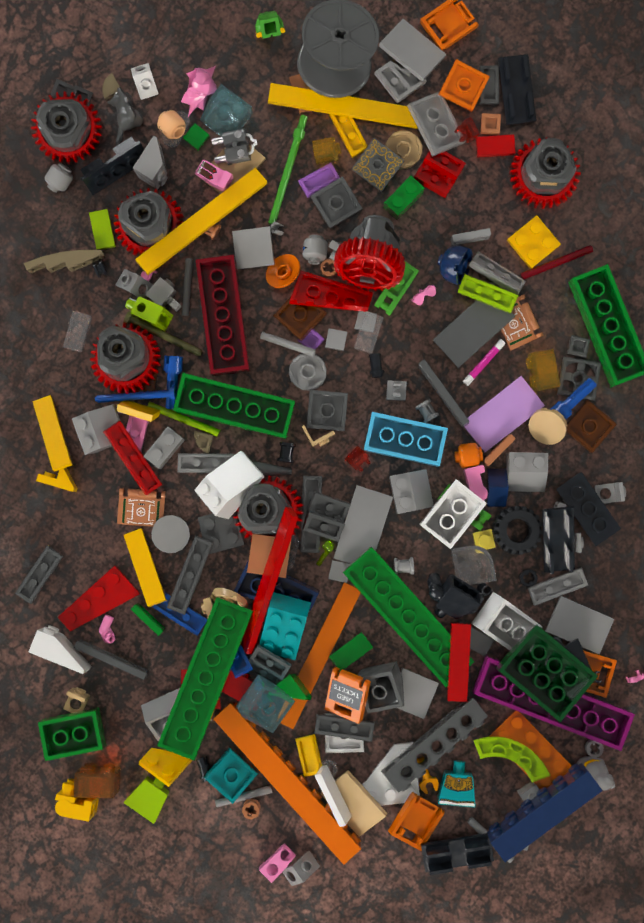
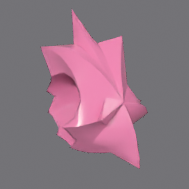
(199, 88)

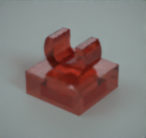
(468, 130)
(357, 458)

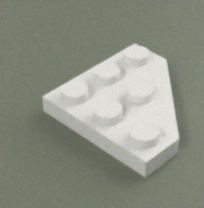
(381, 788)

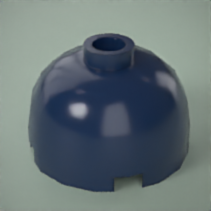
(454, 263)

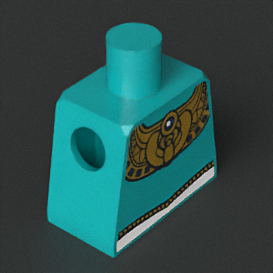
(457, 787)

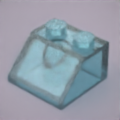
(225, 111)
(265, 704)

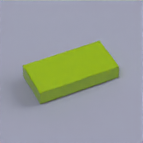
(102, 229)

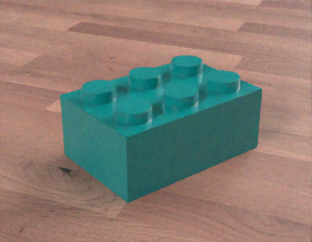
(284, 625)

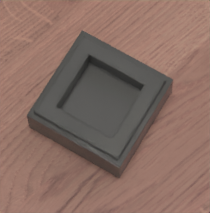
(578, 346)

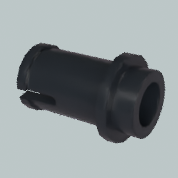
(376, 365)
(204, 766)

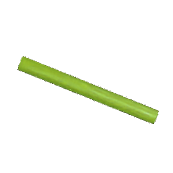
(186, 420)

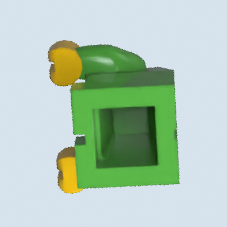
(269, 24)

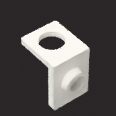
(144, 81)

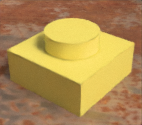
(484, 539)

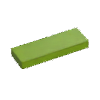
(487, 293)

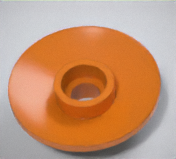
(283, 272)

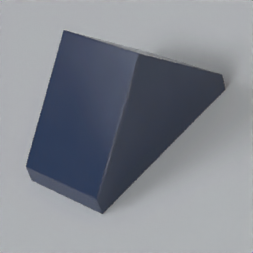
(497, 487)

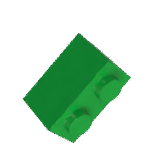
(403, 197)

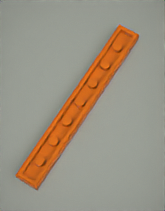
(323, 647)

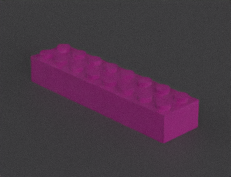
(587, 718)

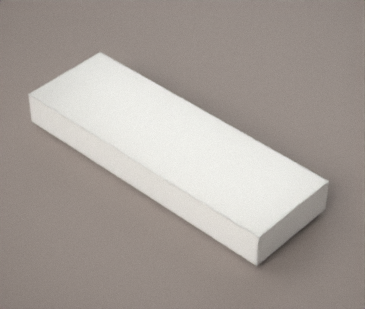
(333, 795)

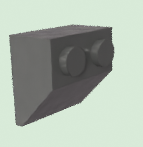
(385, 687)

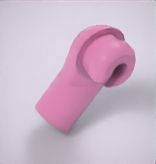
(105, 629)

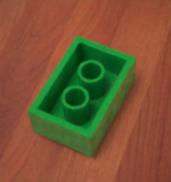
(72, 734)

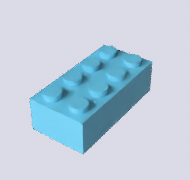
(405, 439)

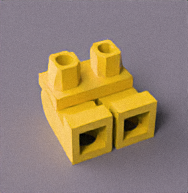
(72, 806)

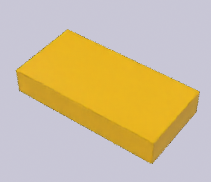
(138, 410)
(309, 754)

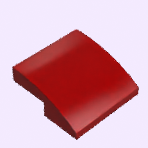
(439, 172)

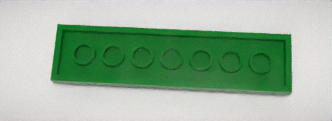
(402, 611)
(205, 679)

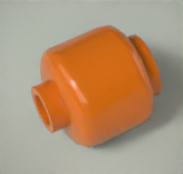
(468, 455)

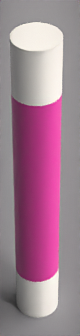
(485, 360)

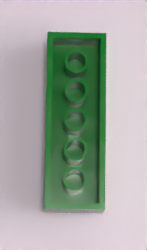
(608, 325)
(234, 406)

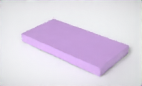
(503, 414)

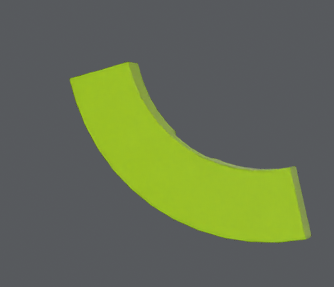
(514, 751)

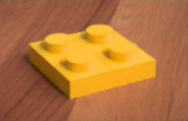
(533, 242)

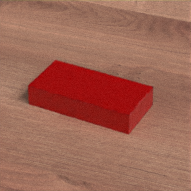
(495, 146)

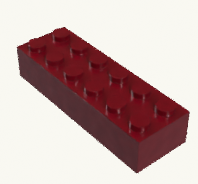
(222, 315)

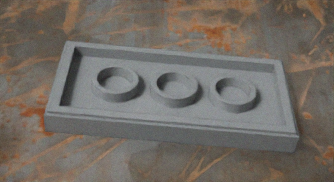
(363, 524)

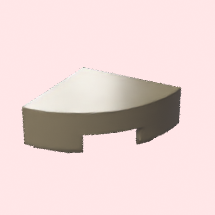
(110, 87)
(203, 441)

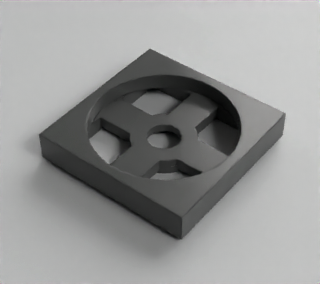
(566, 361)

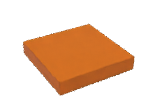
(464, 85)

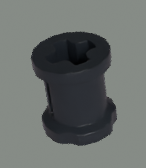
(286, 452)

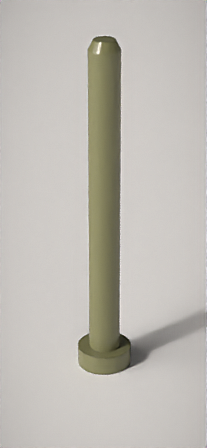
(129, 318)

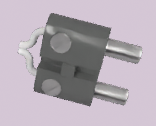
(236, 146)

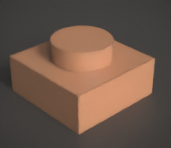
(490, 124)

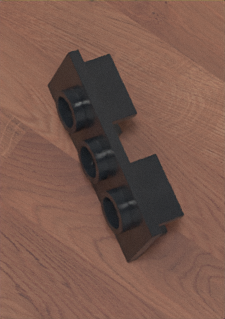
(517, 89)
(100, 175)
(588, 508)
(558, 539)
(447, 854)

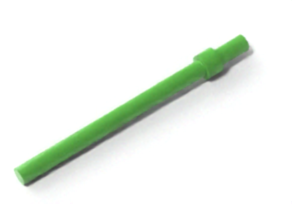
(298, 135)

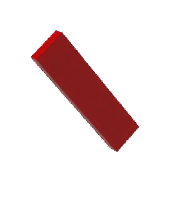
(132, 457)
(459, 662)

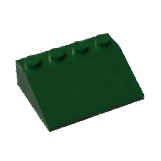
(547, 672)

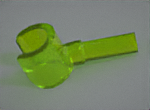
(328, 546)

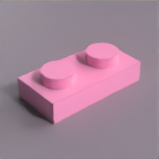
(137, 430)

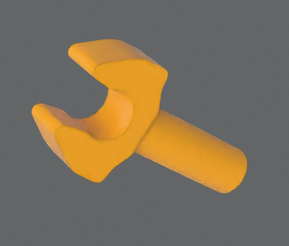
(427, 778)

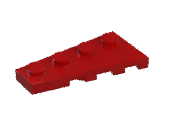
(327, 293)
(100, 598)

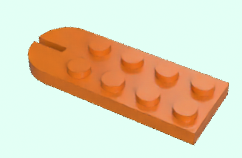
(521, 730)

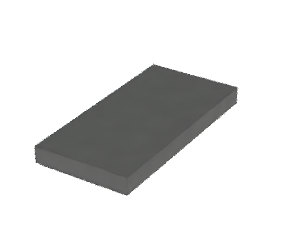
(471, 331)

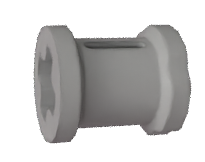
(427, 411)
(404, 566)

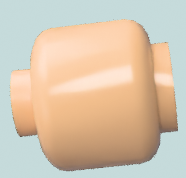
(171, 124)

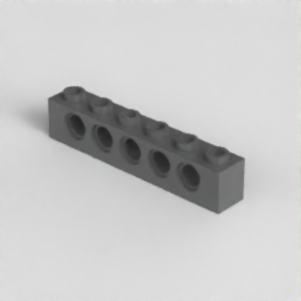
(393, 771)

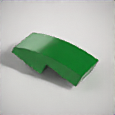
(350, 652)

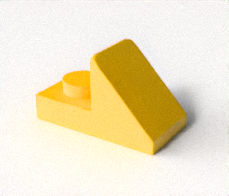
(62, 481)

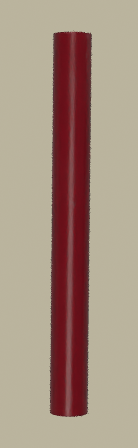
(556, 262)

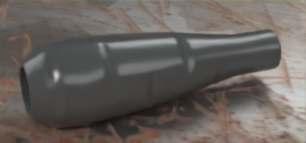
(272, 470)

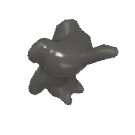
(127, 116)

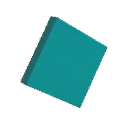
(230, 775)

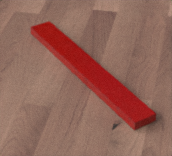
(269, 578)

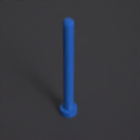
(172, 393)

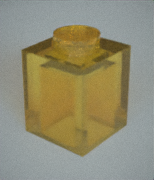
(326, 150)

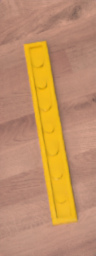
(345, 106)
(201, 221)

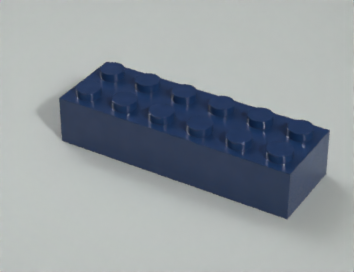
(543, 811)

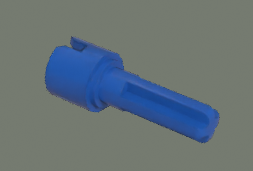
(172, 366)
(582, 391)

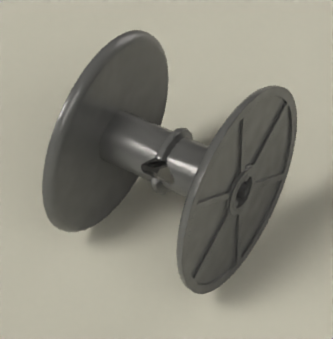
(337, 48)

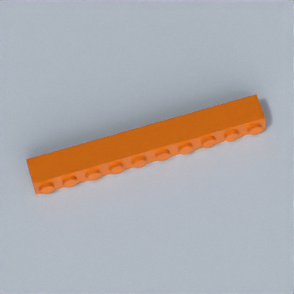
(288, 782)

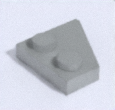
(398, 81)

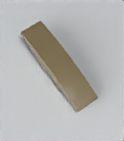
(72, 259)

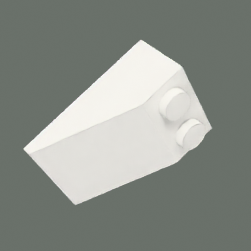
(228, 485)
(452, 514)
(503, 621)
(57, 648)

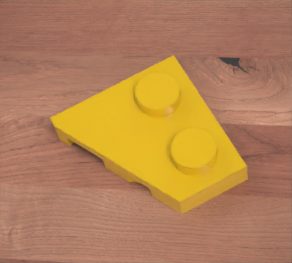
(164, 764)

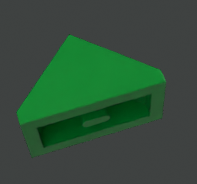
(294, 687)

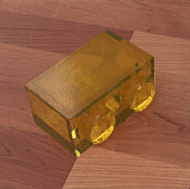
(543, 370)

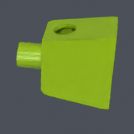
(150, 312)
(148, 798)

